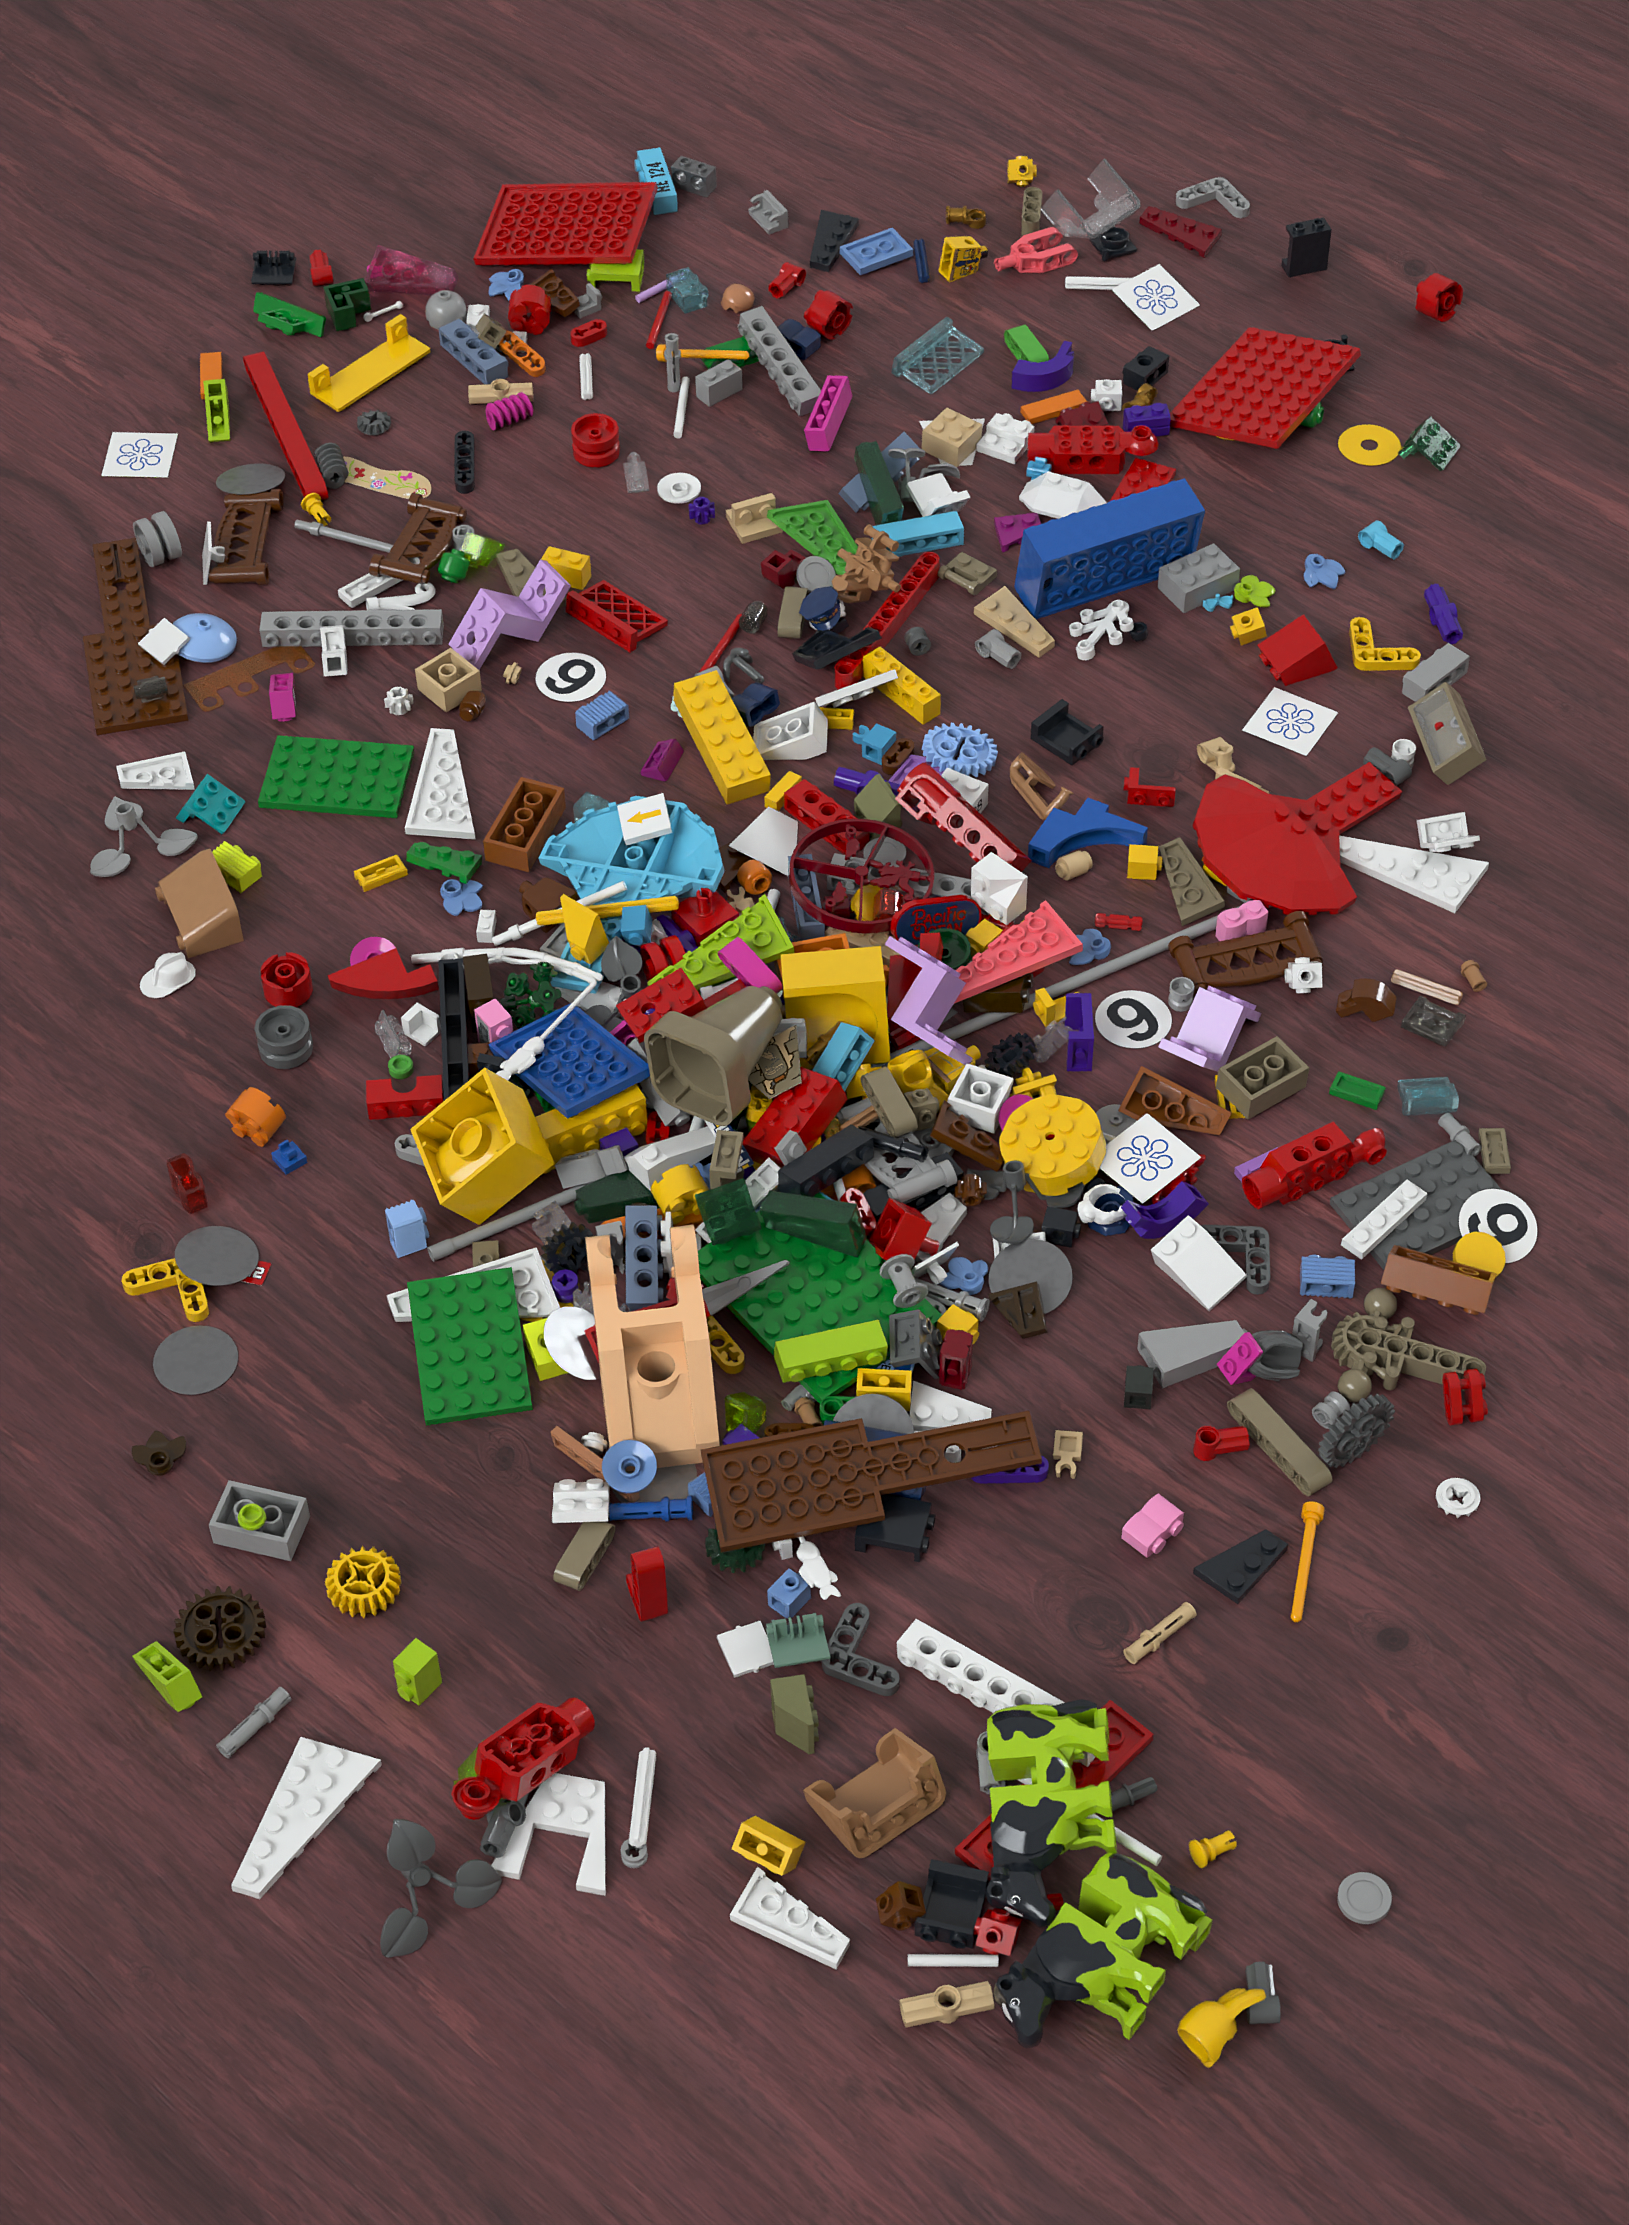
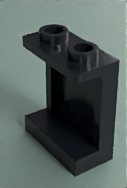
(1307, 247)
(1065, 734)
(903, 1527)
(952, 1904)

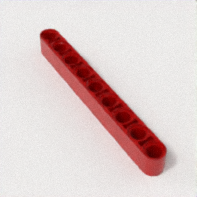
(891, 616)

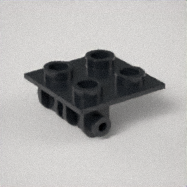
(273, 269)

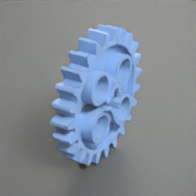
(944, 743)

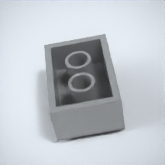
(1198, 577)
(283, 1526)

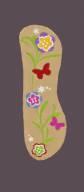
(390, 482)

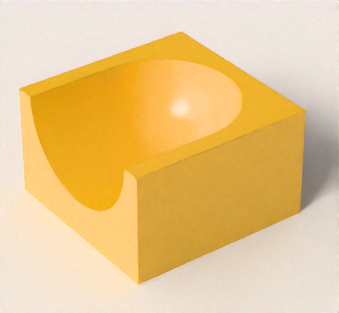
(836, 988)
(482, 1146)

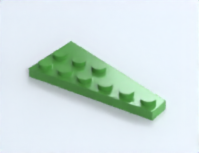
(817, 530)

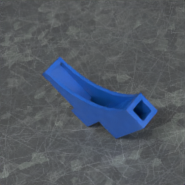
(1090, 826)

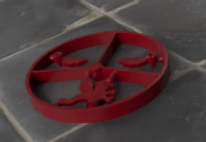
(889, 875)

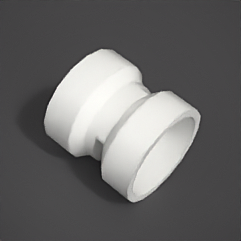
(1404, 750)

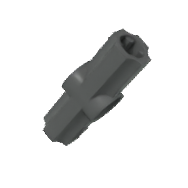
(501, 1825)

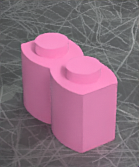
(1242, 921)
(1153, 1525)

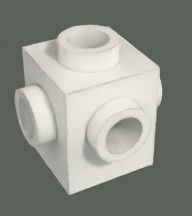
(1108, 394)
(1312, 975)

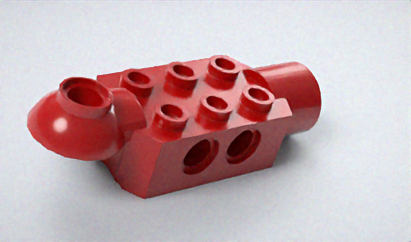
(1090, 448)
(1310, 1164)
(523, 1755)

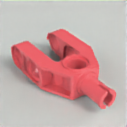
(1028, 259)

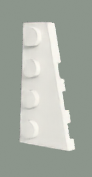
(778, 1916)

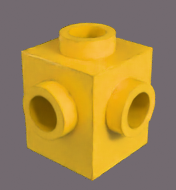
(1016, 176)

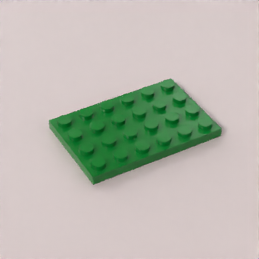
(336, 776)
(469, 1346)

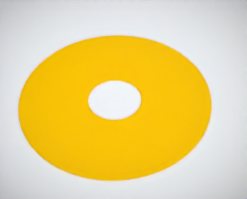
(1350, 444)

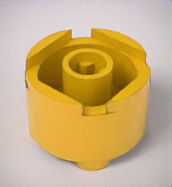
(678, 1191)

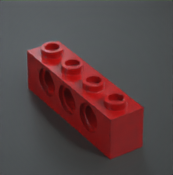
(816, 809)

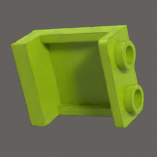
(628, 272)

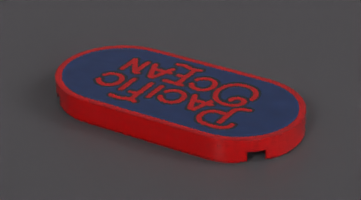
(930, 914)

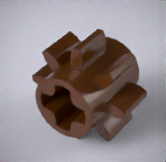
(970, 1190)

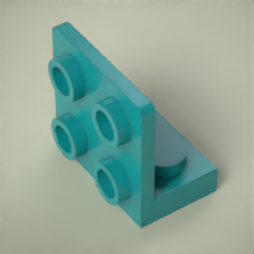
(212, 804)

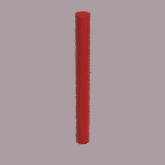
(659, 320)
(719, 649)

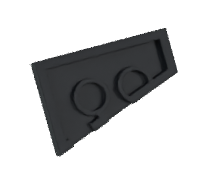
(1242, 1565)

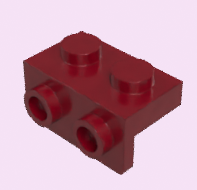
(1085, 414)

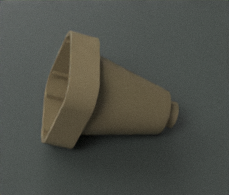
(707, 1058)

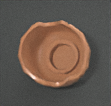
(737, 298)

